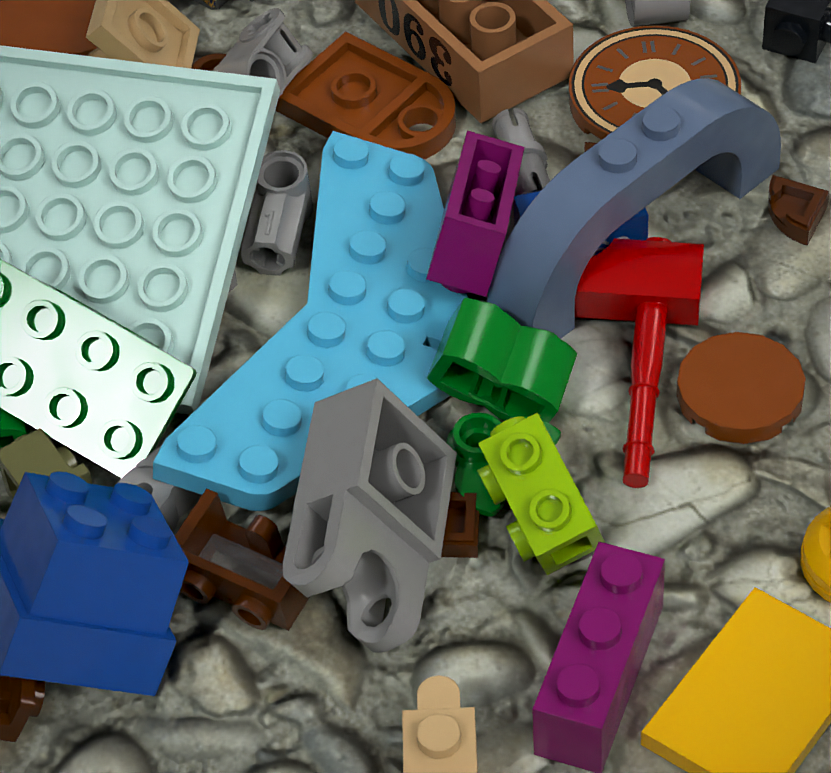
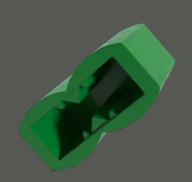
(500, 363)

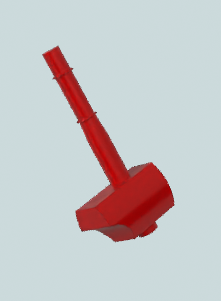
(653, 286)

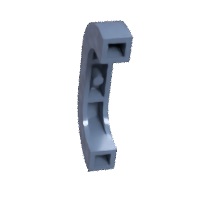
(685, 129)

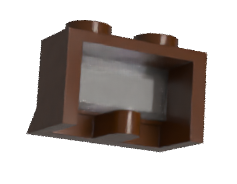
(238, 565)

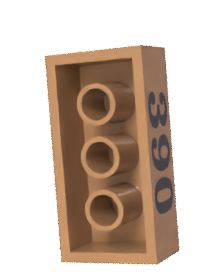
(482, 49)

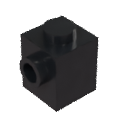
(797, 28)

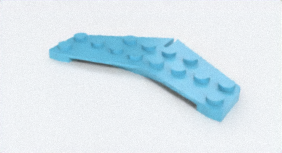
(362, 322)

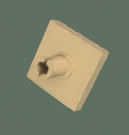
(142, 32)

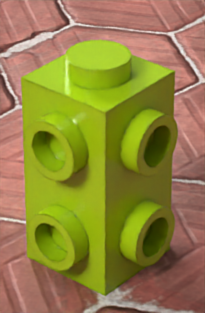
(541, 493)

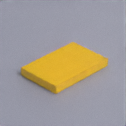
(751, 696)

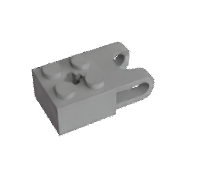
(370, 511)

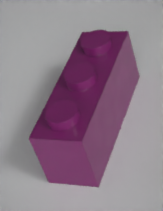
(476, 214)
(598, 657)

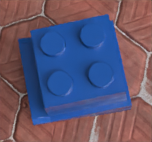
(87, 585)

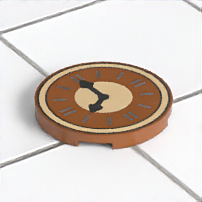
(635, 68)

